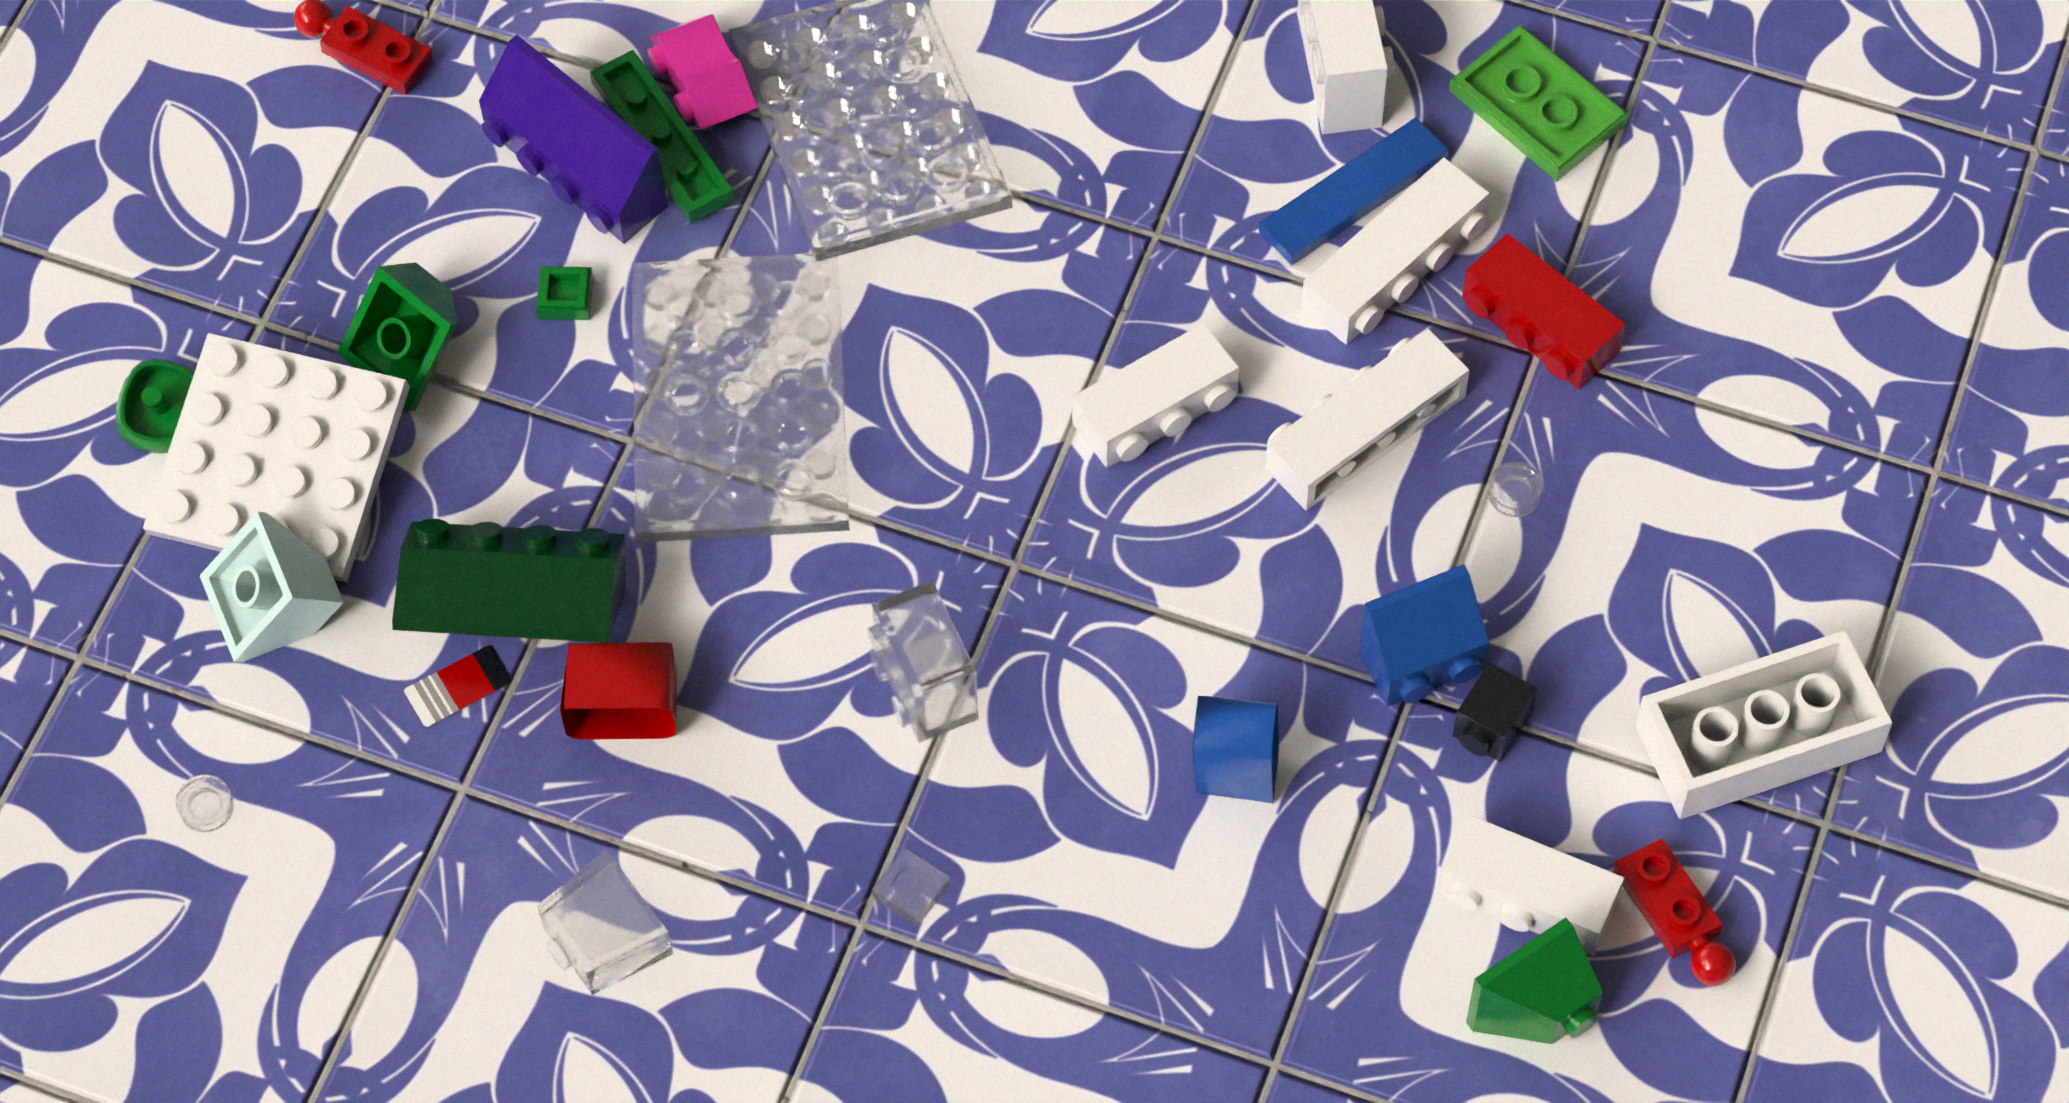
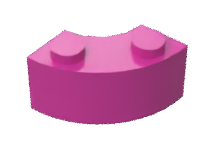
(702, 72)

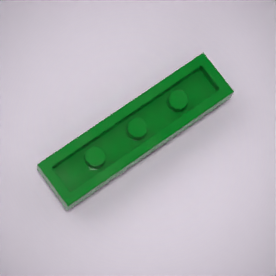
(685, 165)

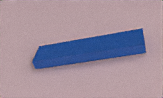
(1352, 191)

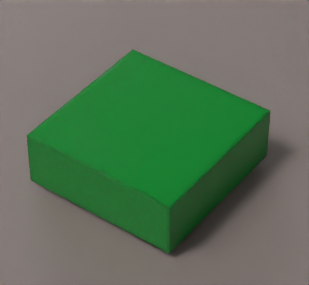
(564, 293)

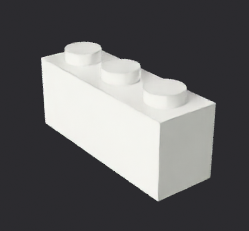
(1155, 396)
(1527, 883)

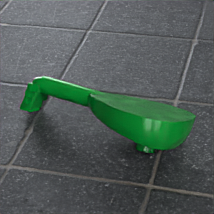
(152, 404)

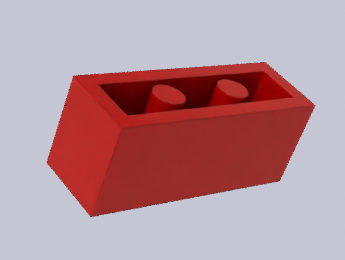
(1542, 311)

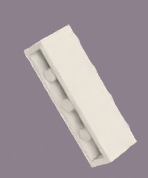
(1396, 251)
(1366, 418)

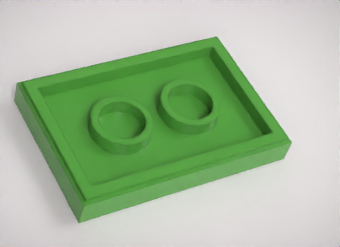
(1538, 102)

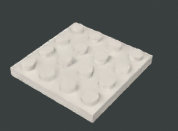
(277, 440)

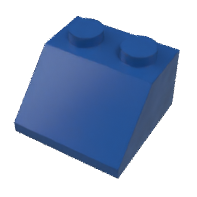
(1424, 637)

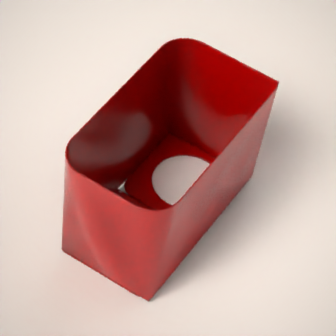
(620, 691)

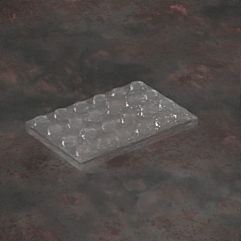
(869, 122)
(738, 398)

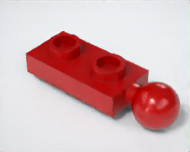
(364, 44)
(1676, 911)

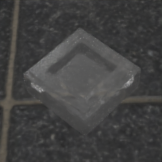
(911, 887)

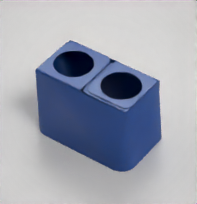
(1236, 748)

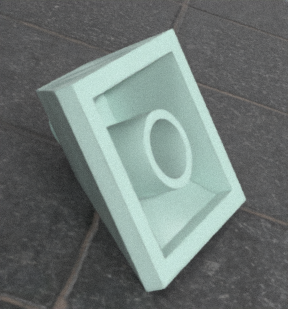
(269, 589)

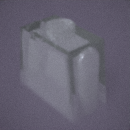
(602, 926)

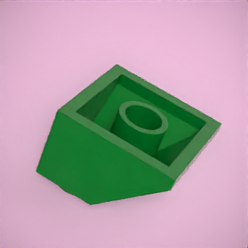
(402, 327)
(1538, 990)

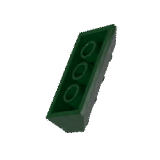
(510, 581)

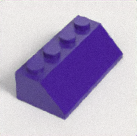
(572, 142)

